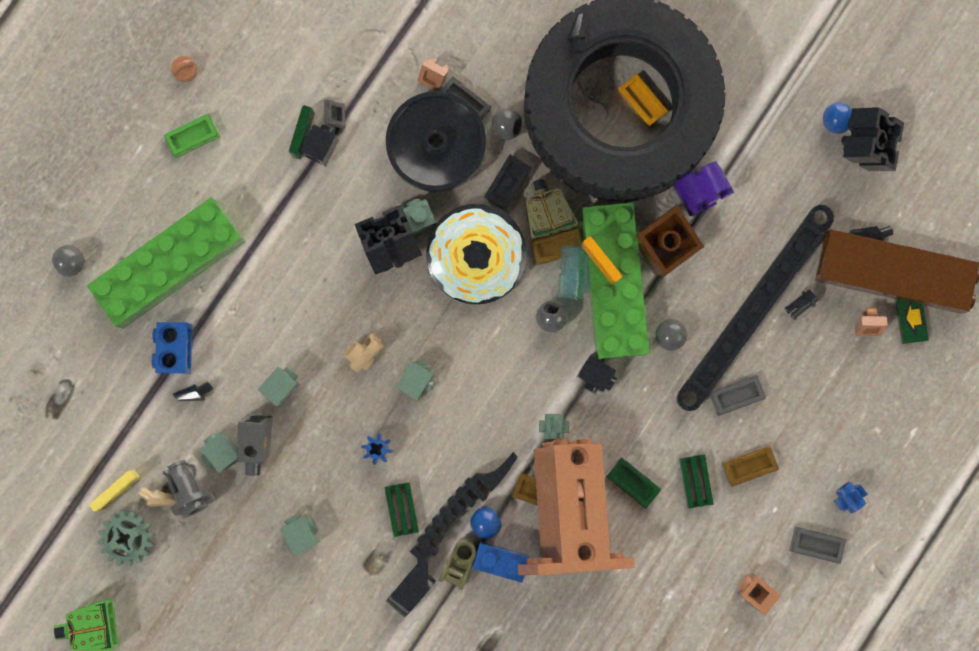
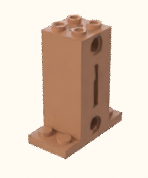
(572, 511)

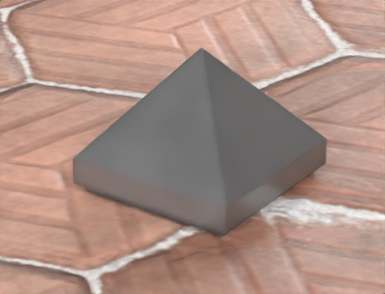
(334, 114)

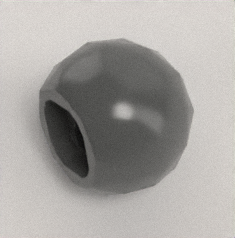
(507, 124)
(68, 260)
(551, 316)
(671, 334)

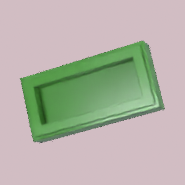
(191, 136)

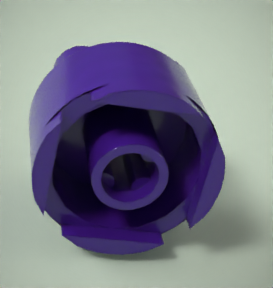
(703, 188)

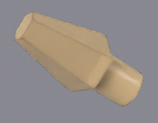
(157, 498)

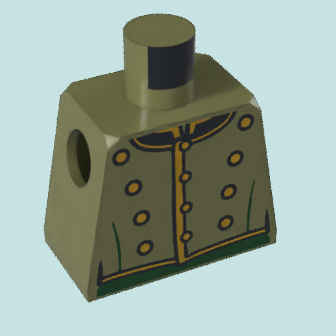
(548, 211)

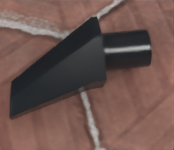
(578, 33)
(874, 232)
(194, 392)

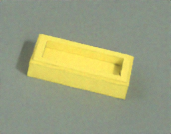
(114, 491)

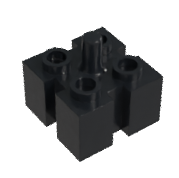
(873, 139)
(388, 240)

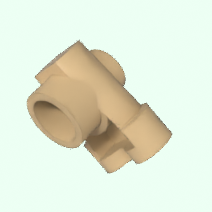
(360, 355)

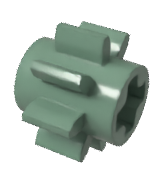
(554, 426)

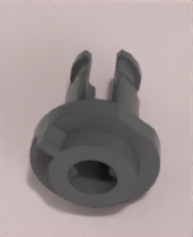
(185, 491)

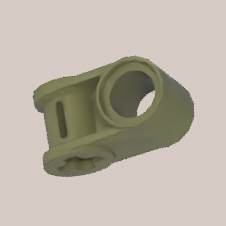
(457, 567)

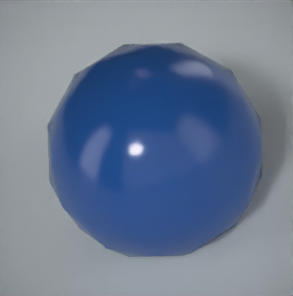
(837, 117)
(485, 523)

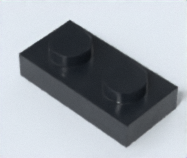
(507, 182)

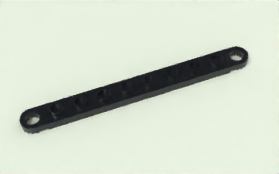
(755, 307)

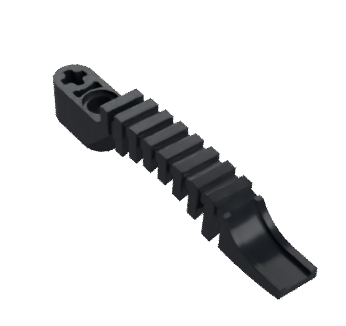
(418, 580)

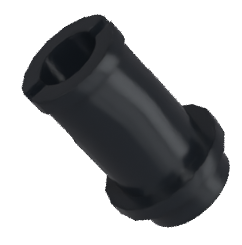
(802, 303)

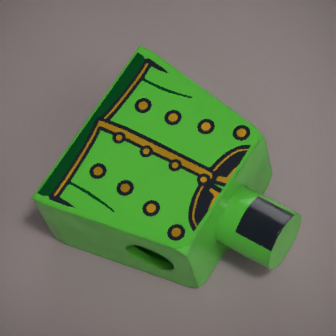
(90, 627)

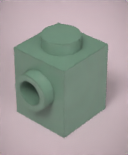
(419, 216)
(416, 379)
(279, 385)
(219, 452)
(300, 533)

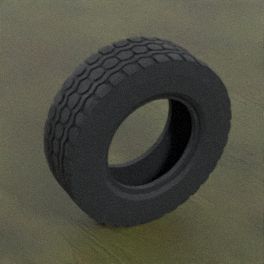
(638, 31)

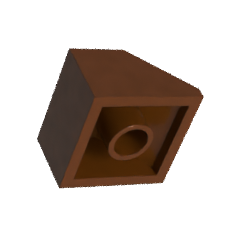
(668, 242)

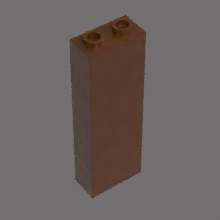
(897, 271)

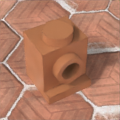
(766, 597)

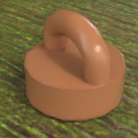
(184, 69)

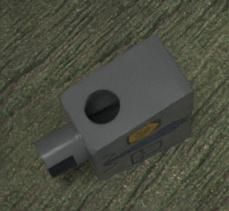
(255, 432)

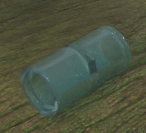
(573, 270)

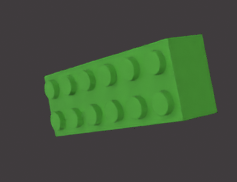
(166, 263)
(620, 307)

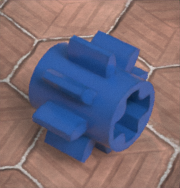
(384, 450)
(850, 497)

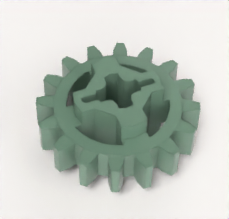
(120, 530)

